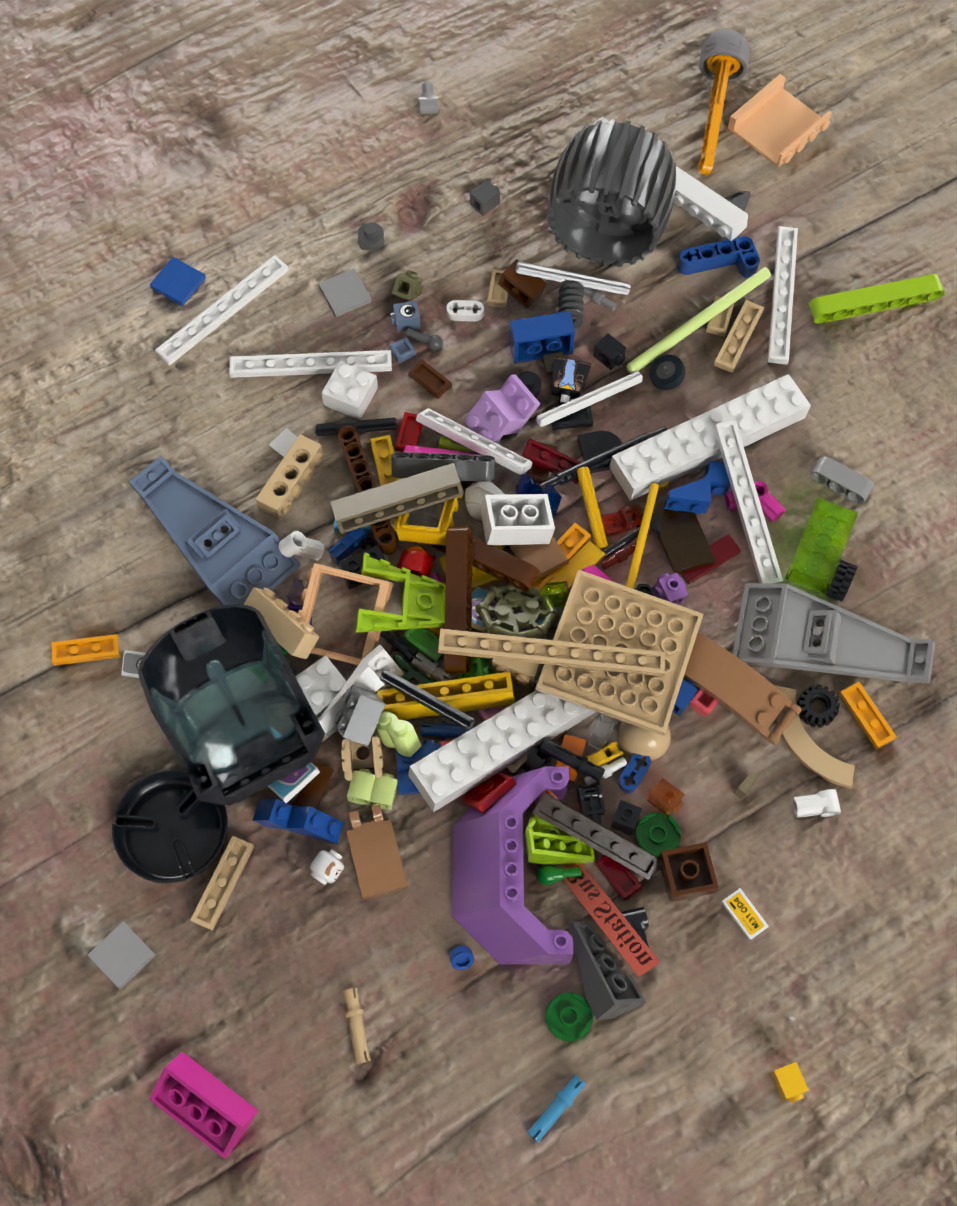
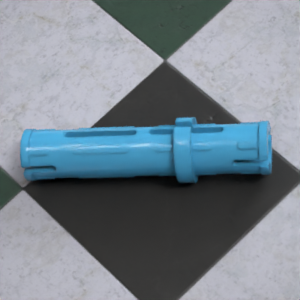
(556, 1108)

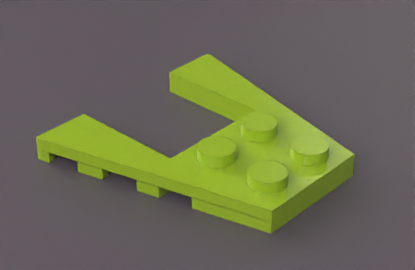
(421, 603)

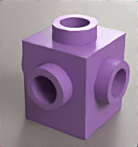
(670, 588)

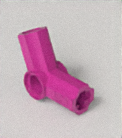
(770, 506)

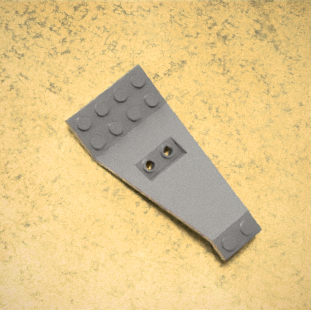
(782, 628)

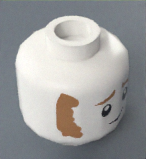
(327, 866)

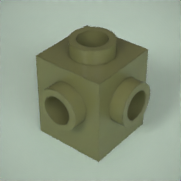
(402, 287)

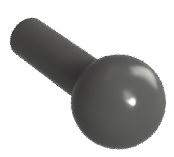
(434, 342)

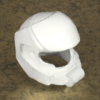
(475, 494)

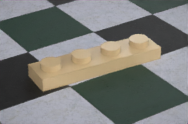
(739, 336)
(222, 883)

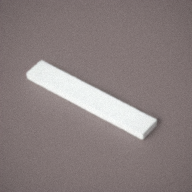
(474, 441)

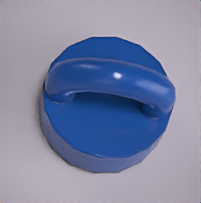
(461, 957)

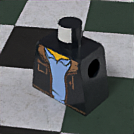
(568, 378)

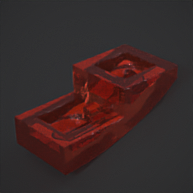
(622, 521)

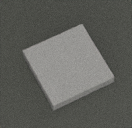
(345, 292)
(121, 955)

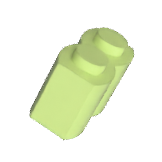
(397, 734)
(372, 791)

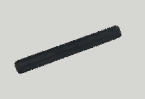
(427, 699)

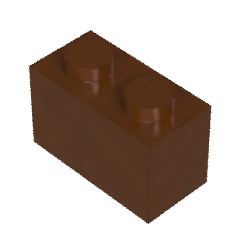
(520, 286)

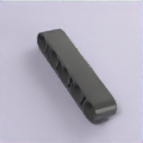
(468, 466)

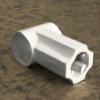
(299, 545)
(822, 803)

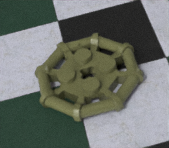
(510, 623)

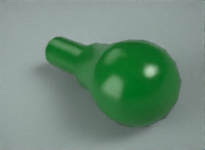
(550, 874)

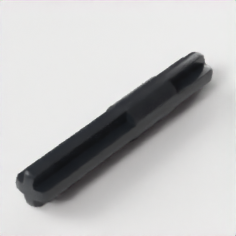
(360, 426)

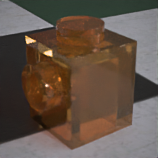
(666, 797)

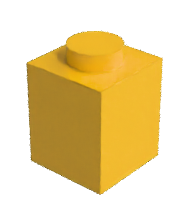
(789, 1082)

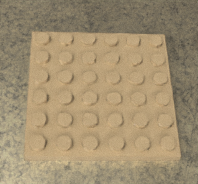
(624, 618)

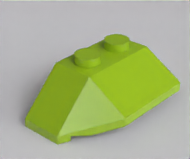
(553, 846)

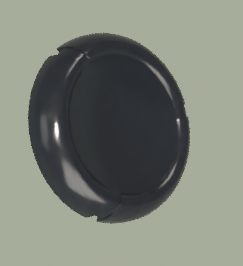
(166, 830)

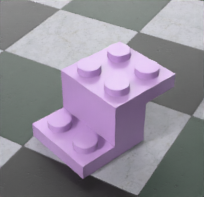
(502, 410)

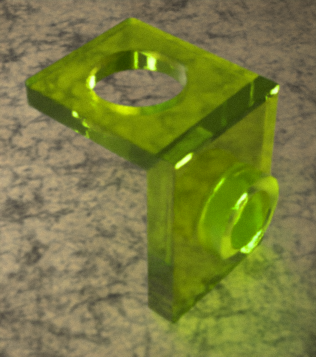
(557, 592)

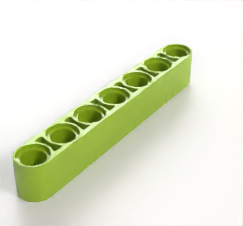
(876, 298)

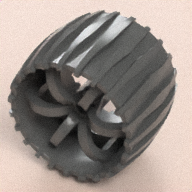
(612, 193)

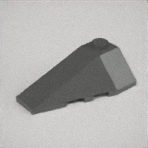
(604, 983)

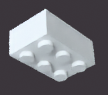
(517, 519)

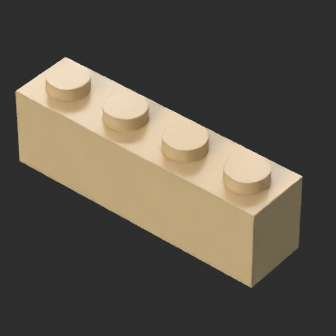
(285, 624)

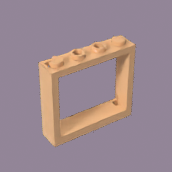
(309, 598)

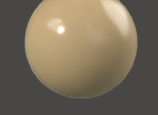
(642, 741)

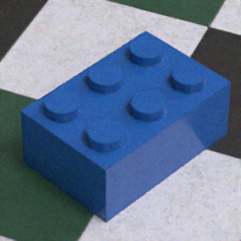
(541, 335)

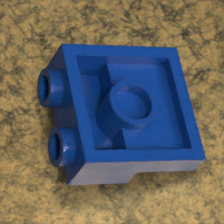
(405, 784)

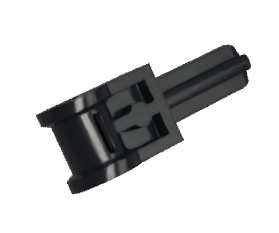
(591, 801)

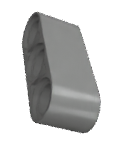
(842, 480)

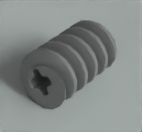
(571, 300)

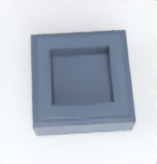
(402, 350)

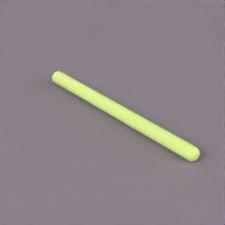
(698, 320)

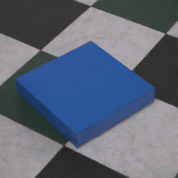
(177, 281)

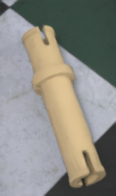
(356, 1025)

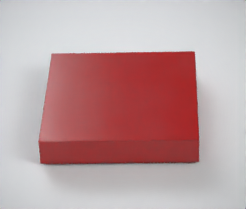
(488, 792)

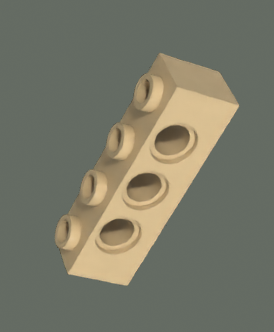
(302, 449)

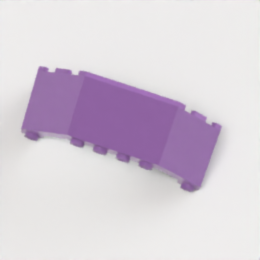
(491, 876)

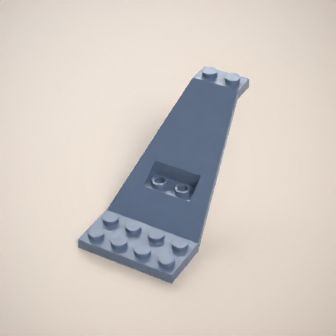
(190, 515)

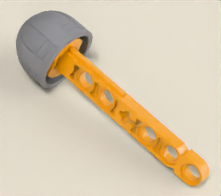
(724, 60)

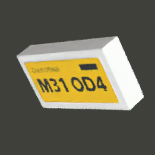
(744, 914)

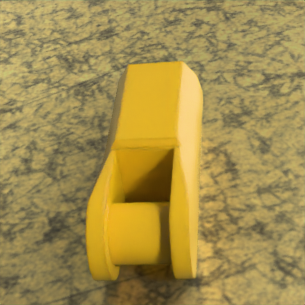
(599, 757)

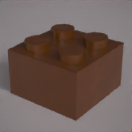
(688, 872)

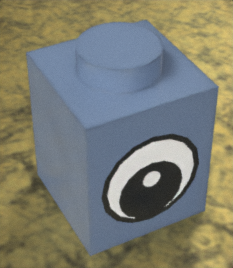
(405, 316)

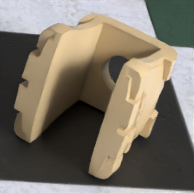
(352, 761)

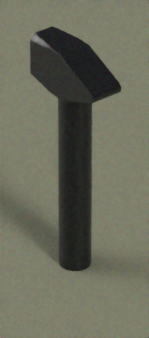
(654, 526)

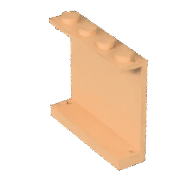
(777, 123)

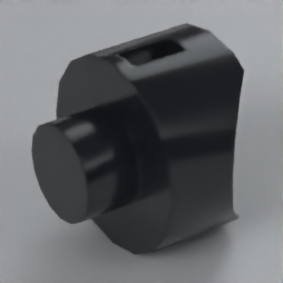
(531, 381)
(536, 760)

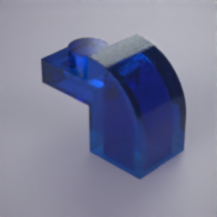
(528, 486)

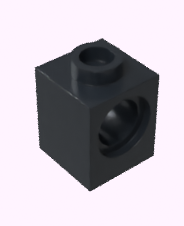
(609, 351)
(626, 817)

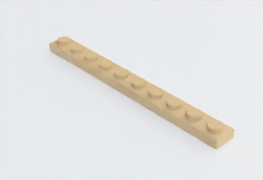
(551, 652)

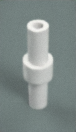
(609, 769)

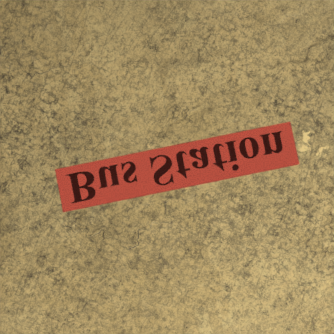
(611, 921)

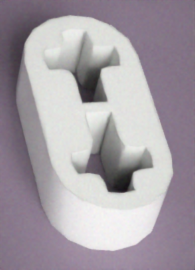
(465, 310)

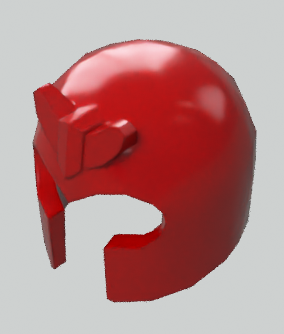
(416, 559)

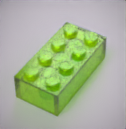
(821, 545)

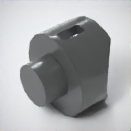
(370, 236)

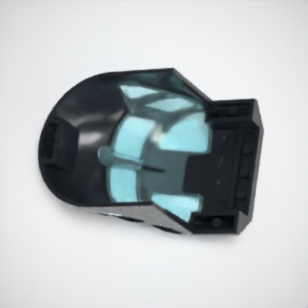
(229, 703)

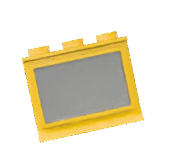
(427, 524)

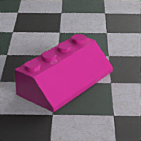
(203, 1104)

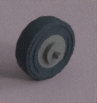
(667, 372)

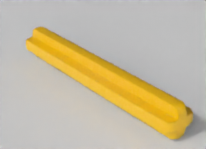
(592, 507)

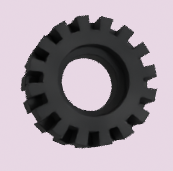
(841, 580)
(824, 695)

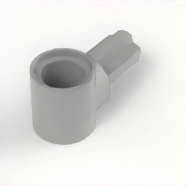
(428, 100)

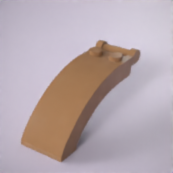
(739, 688)

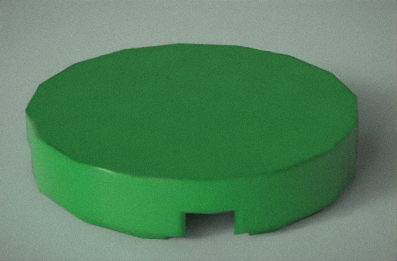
(657, 833)
(569, 1016)

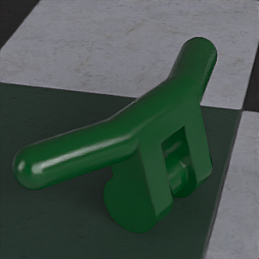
(411, 672)

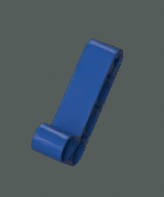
(721, 254)

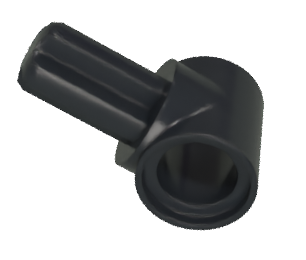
(638, 920)

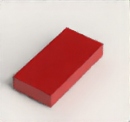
(409, 432)

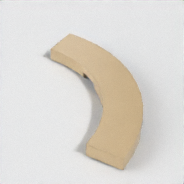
(809, 753)

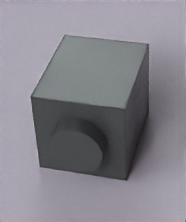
(485, 197)

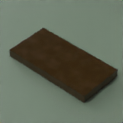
(682, 538)

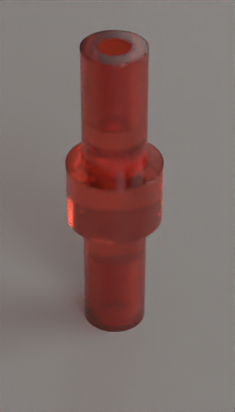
(619, 556)

